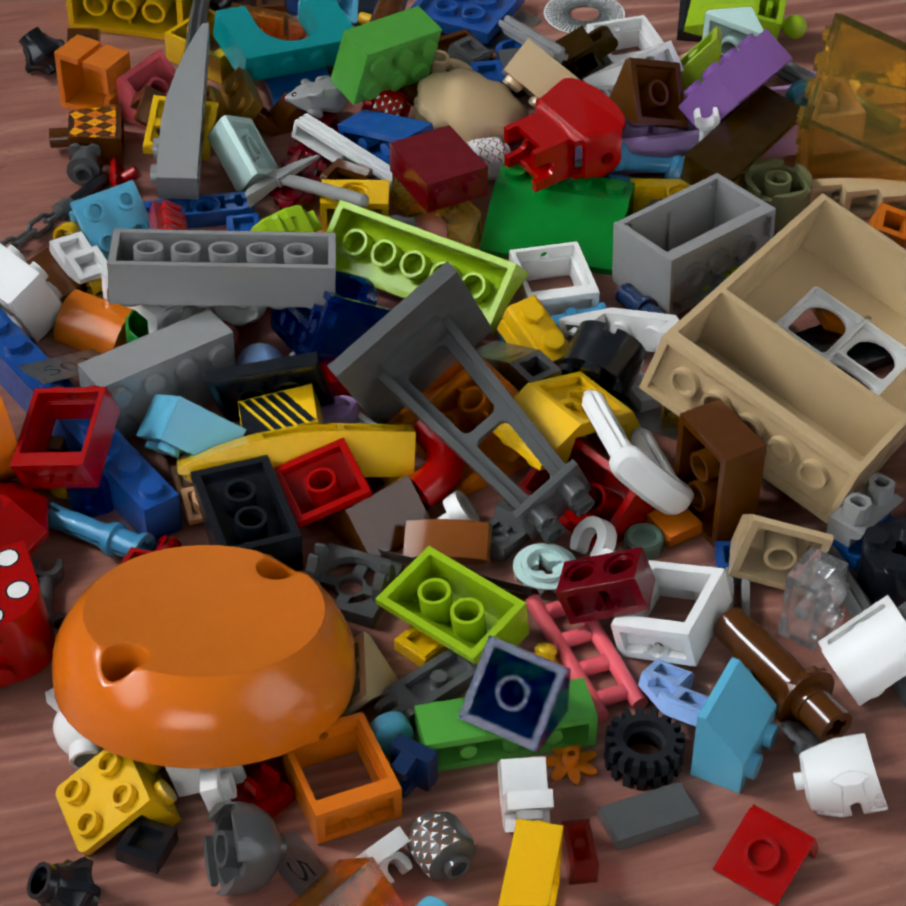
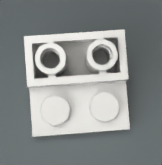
(869, 650)

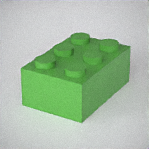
(385, 54)

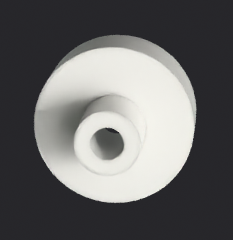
(459, 508)

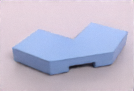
(670, 691)

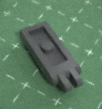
(436, 680)

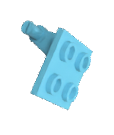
(109, 210)

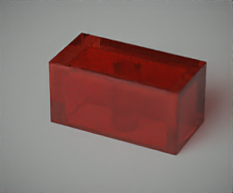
(579, 852)

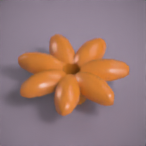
(571, 762)

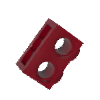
(606, 585)

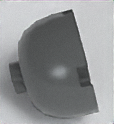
(243, 848)

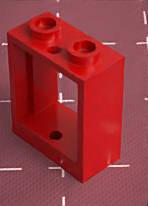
(65, 469)

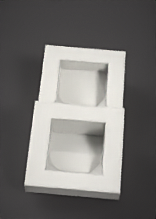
(78, 257)

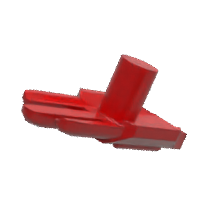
(119, 175)

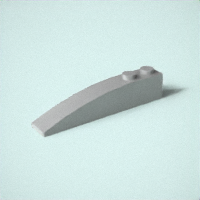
(182, 124)

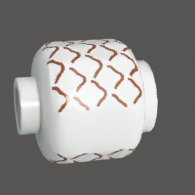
(492, 152)

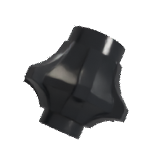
(39, 51)
(64, 884)

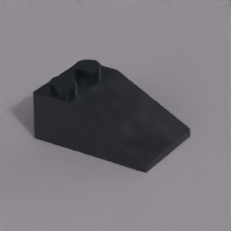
(248, 510)

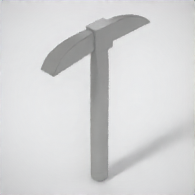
(286, 177)

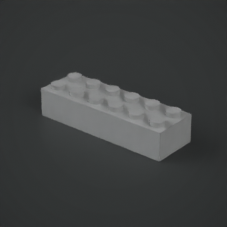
(220, 268)

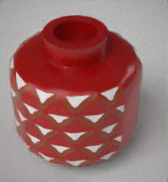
(390, 103)

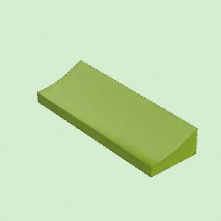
(404, 256)

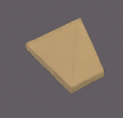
(371, 674)

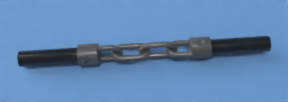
(60, 211)

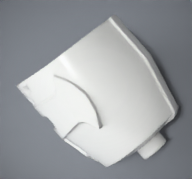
(840, 775)

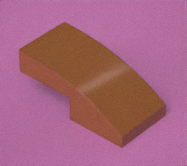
(460, 540)

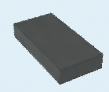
(648, 815)

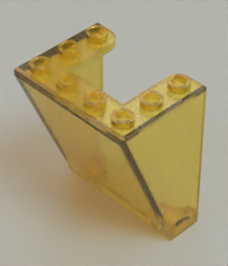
(855, 105)

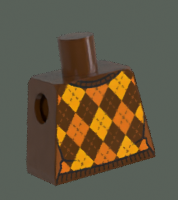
(94, 125)

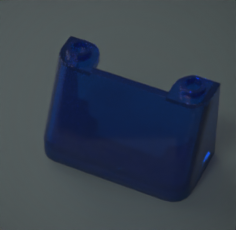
(335, 324)

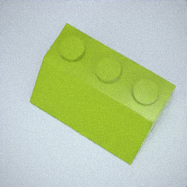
(454, 605)

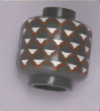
(441, 846)

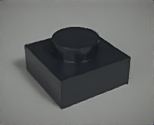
(146, 844)

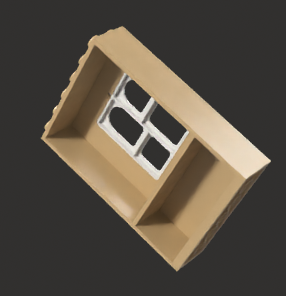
(736, 346)

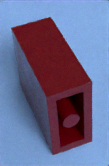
(438, 169)

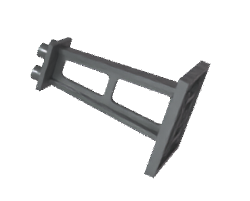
(418, 345)

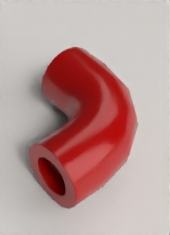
(441, 470)

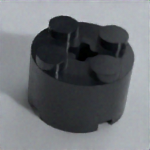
(604, 357)
(883, 562)

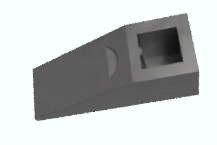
(519, 363)

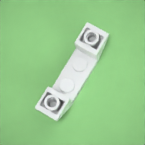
(642, 325)

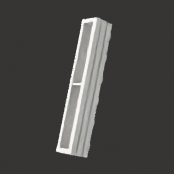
(334, 145)

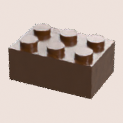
(721, 465)

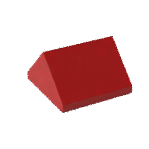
(322, 482)

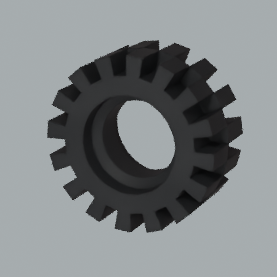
(644, 767)

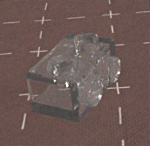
(813, 598)

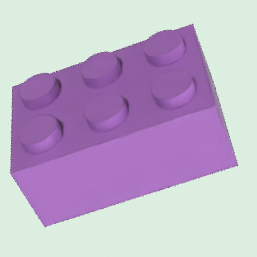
(736, 77)

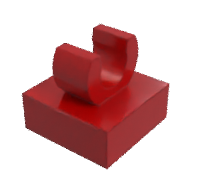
(265, 790)

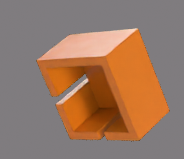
(89, 72)

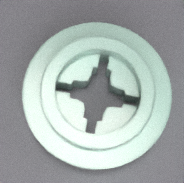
(549, 556)

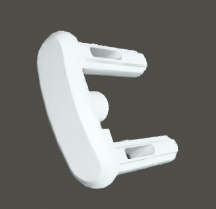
(639, 463)

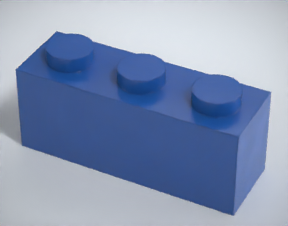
(377, 130)

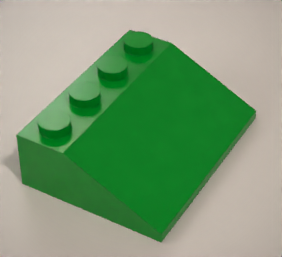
(555, 215)

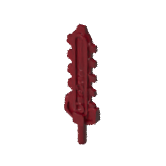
(288, 196)

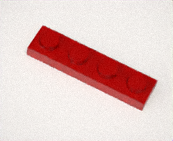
(167, 216)

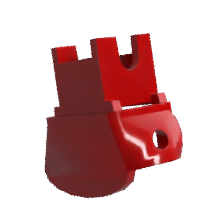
(564, 119)

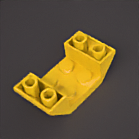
(558, 414)

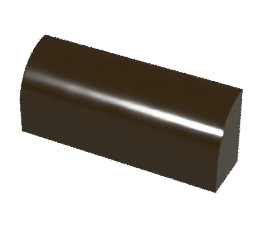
(741, 137)

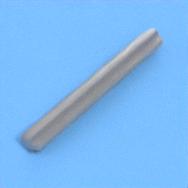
(521, 32)

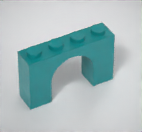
(271, 57)

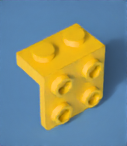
(110, 796)

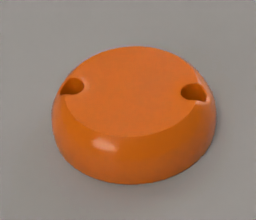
(203, 659)

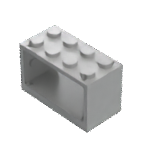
(688, 240)

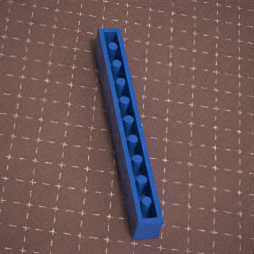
(134, 485)

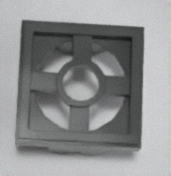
(333, 555)

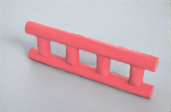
(607, 660)

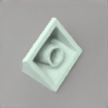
(734, 25)
(241, 151)

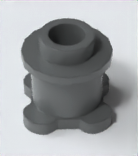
(84, 163)

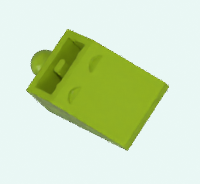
(769, 13)

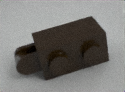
(587, 50)

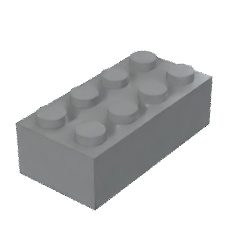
(163, 364)

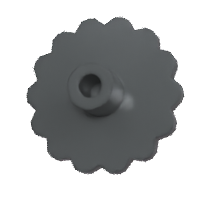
(800, 734)

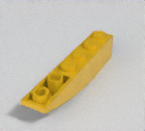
(378, 448)

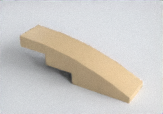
(861, 195)

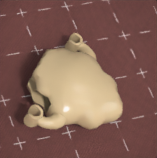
(465, 100)

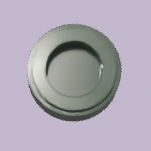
(645, 536)

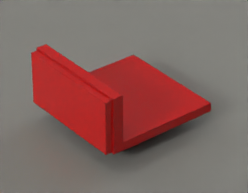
(765, 854)

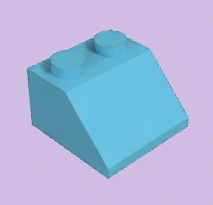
(182, 427)
(733, 729)

